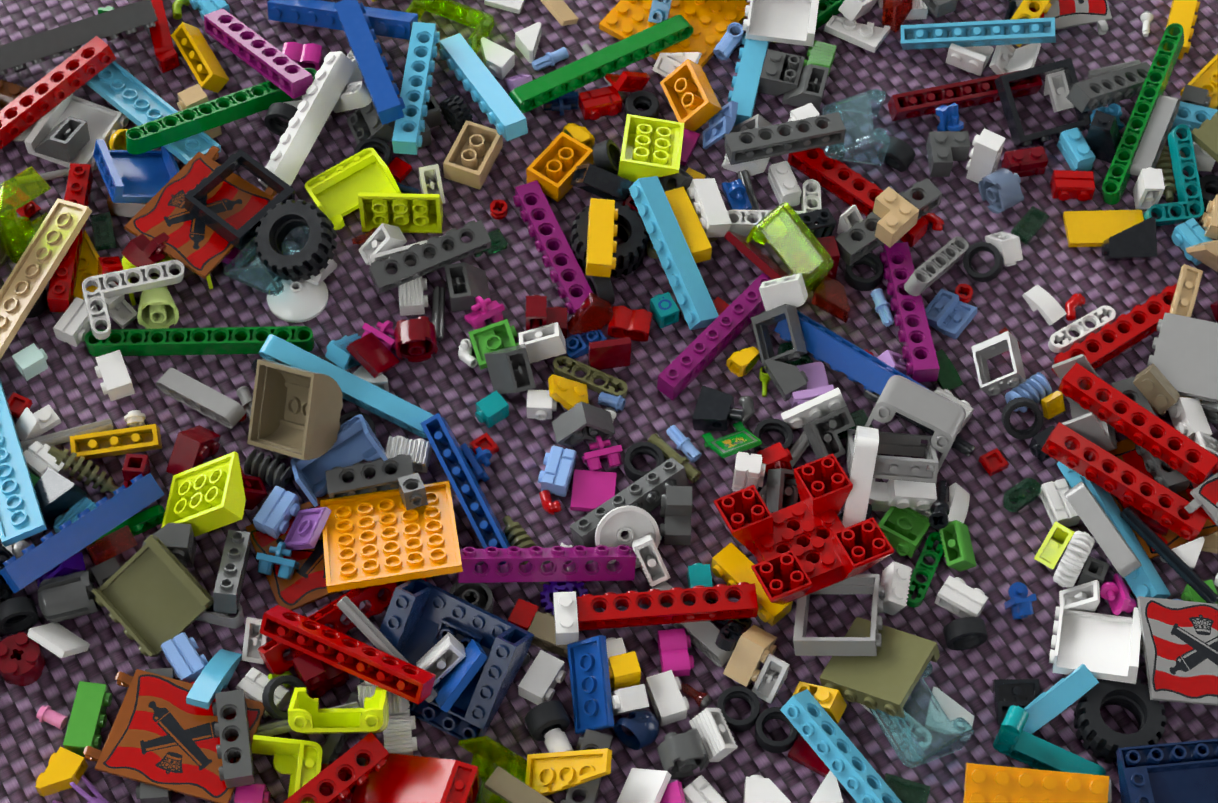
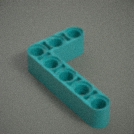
(1181, 182)
(1037, 752)

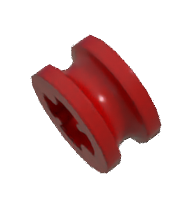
(498, 204)
(964, 288)

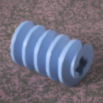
(1034, 388)

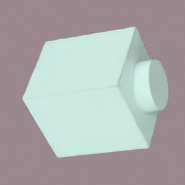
(30, 361)

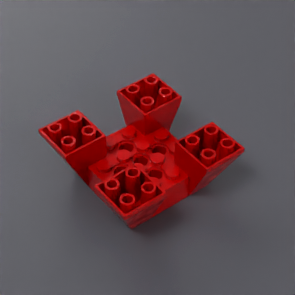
(805, 542)

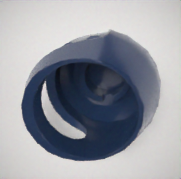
(642, 724)

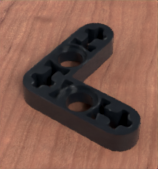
(731, 632)

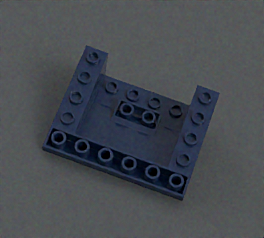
(421, 617)
(1169, 772)

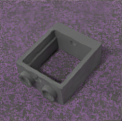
(763, 339)

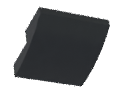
(1013, 693)

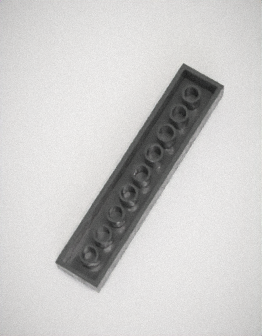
(76, 34)

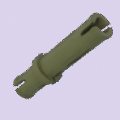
(668, 452)

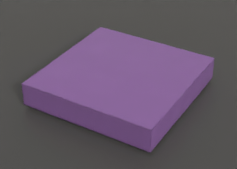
(307, 528)

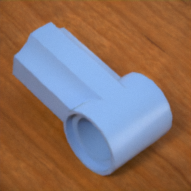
(729, 42)

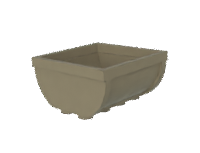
(294, 411)

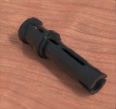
(940, 509)

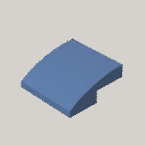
(720, 124)
(949, 314)

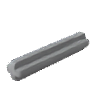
(1100, 71)

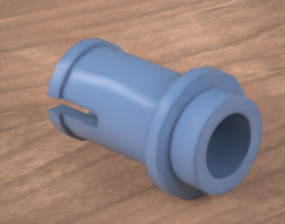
(612, 401)

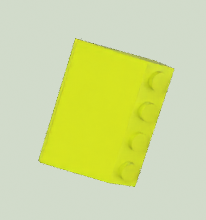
(650, 147)
(407, 211)
(207, 495)

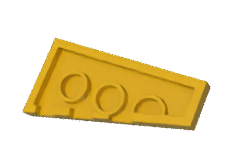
(562, 770)

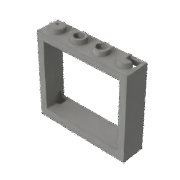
(900, 467)
(842, 645)

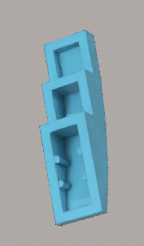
(213, 678)
(1058, 698)

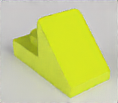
(1054, 545)

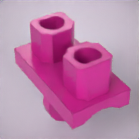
(483, 310)
(382, 335)
(611, 453)
(1118, 595)

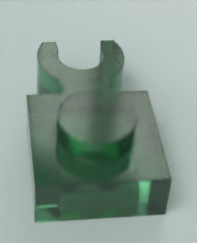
(497, 243)

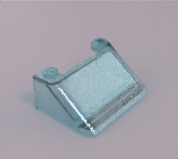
(861, 141)
(251, 271)
(925, 729)

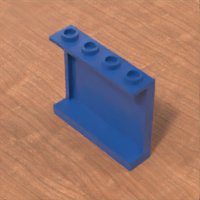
(131, 176)

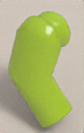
(177, 8)

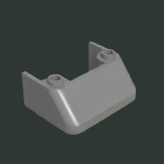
(923, 407)
(1083, 420)

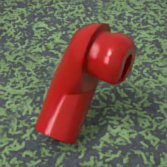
(937, 221)
(1074, 301)

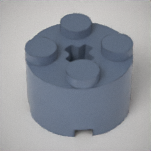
(1001, 190)

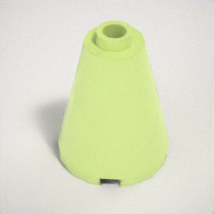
(157, 308)

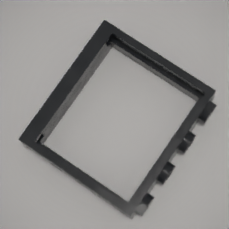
(1010, 110)
(244, 234)

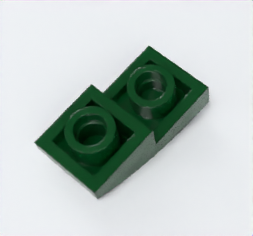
(948, 376)

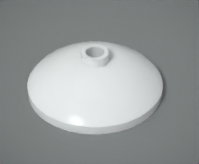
(299, 304)
(626, 518)

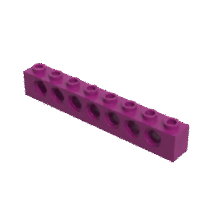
(258, 53)
(549, 237)
(909, 315)
(712, 341)
(554, 571)

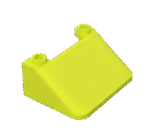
(338, 187)

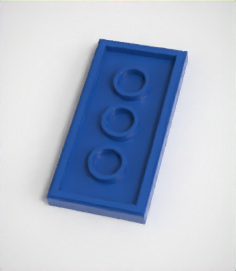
(590, 684)

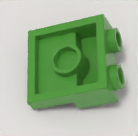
(492, 338)
(904, 529)

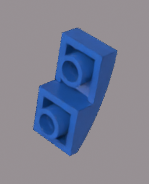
(578, 345)

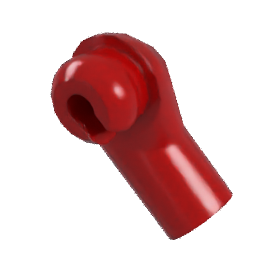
(547, 504)

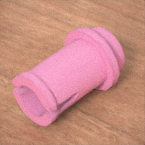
(46, 714)

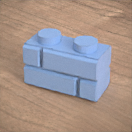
(558, 470)
(276, 512)
(184, 658)

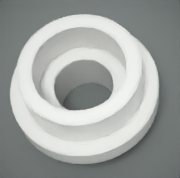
(134, 418)

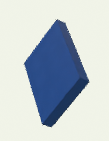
(460, 676)

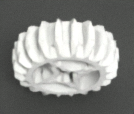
(1074, 559)

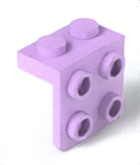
(816, 384)

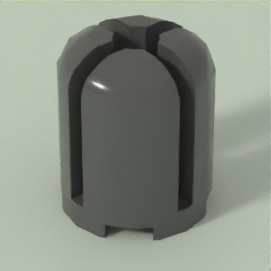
(67, 596)

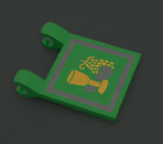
(732, 443)

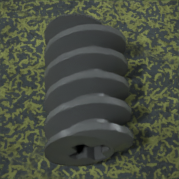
(267, 471)

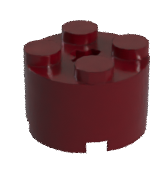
(415, 339)
(20, 660)

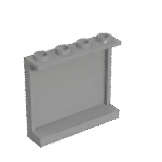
(1188, 355)

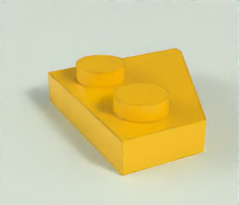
(567, 391)

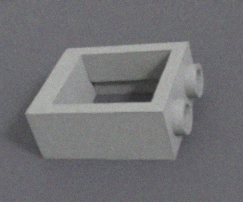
(994, 347)

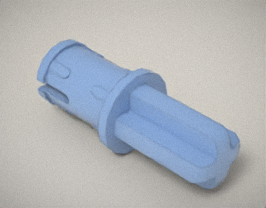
(550, 59)
(882, 307)
(683, 443)

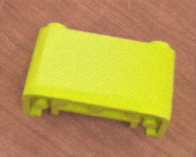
(307, 718)

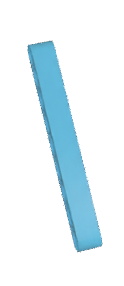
(352, 387)

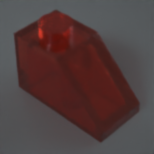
(895, 13)
(832, 298)
(591, 315)
(111, 545)

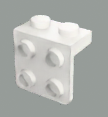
(969, 58)
(1008, 59)

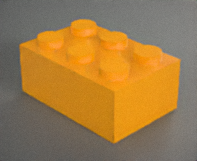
(690, 95)
(557, 165)

